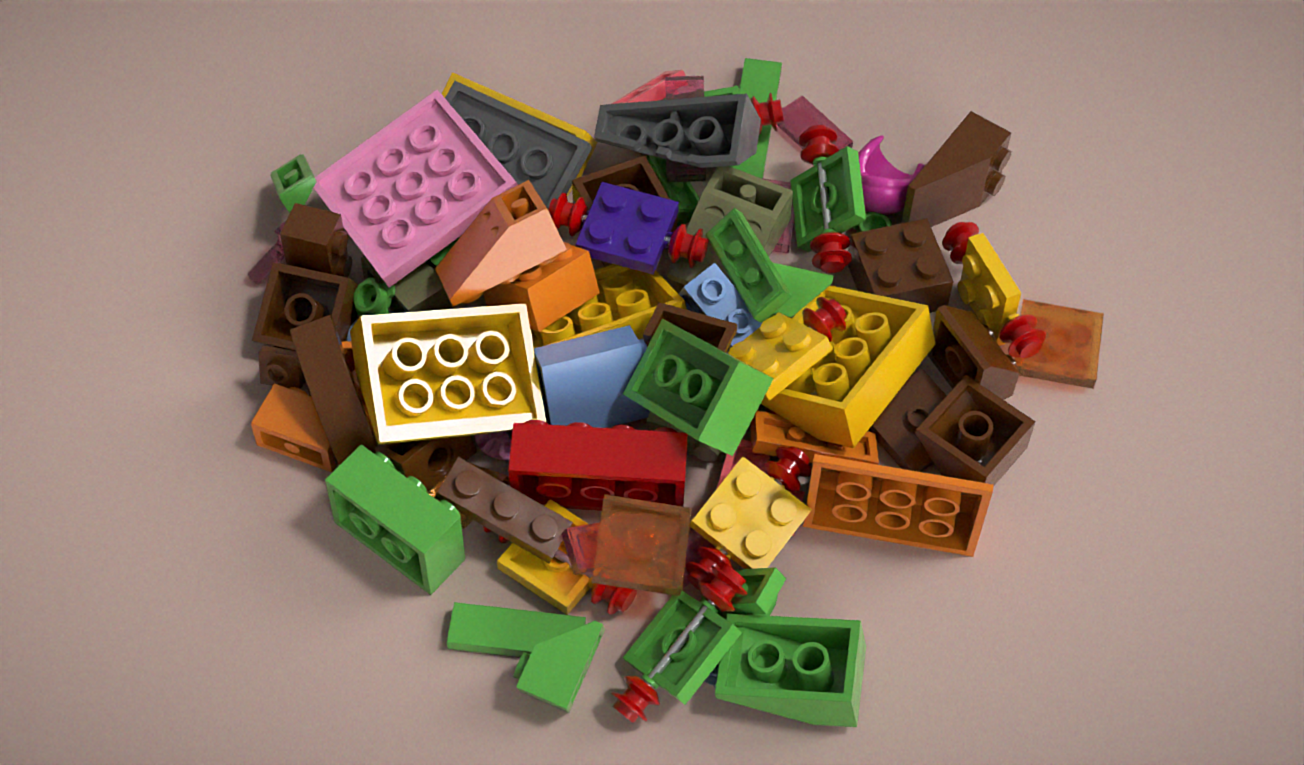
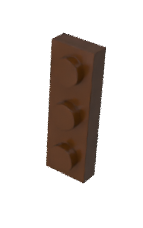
(503, 510)

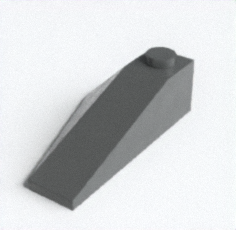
(685, 130)

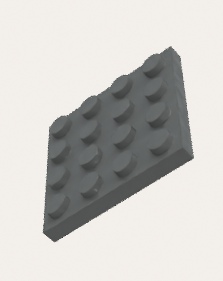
(521, 142)

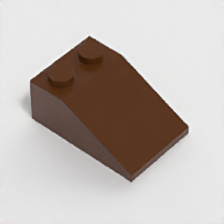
(960, 172)

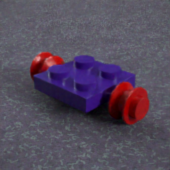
(628, 228)

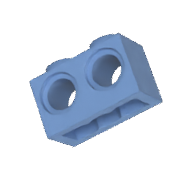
(717, 297)

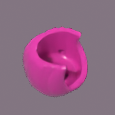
(882, 183)

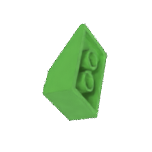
(697, 387)
(795, 668)

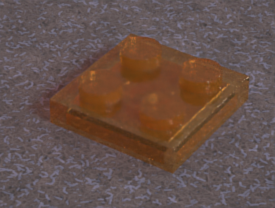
(1070, 344)
(641, 545)

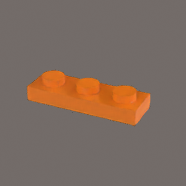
(774, 431)

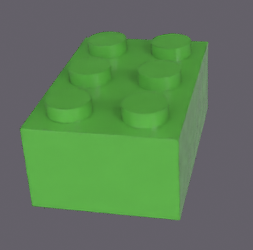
(396, 518)

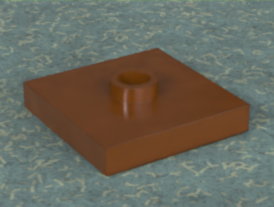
(901, 418)

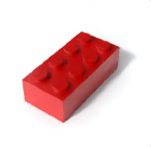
(585, 462)

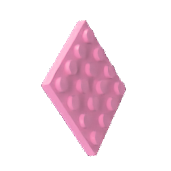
(412, 187)

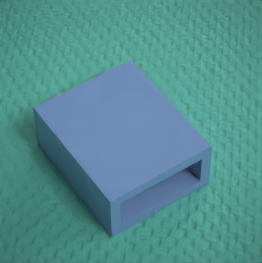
(588, 376)

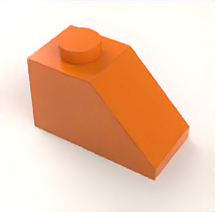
(293, 428)

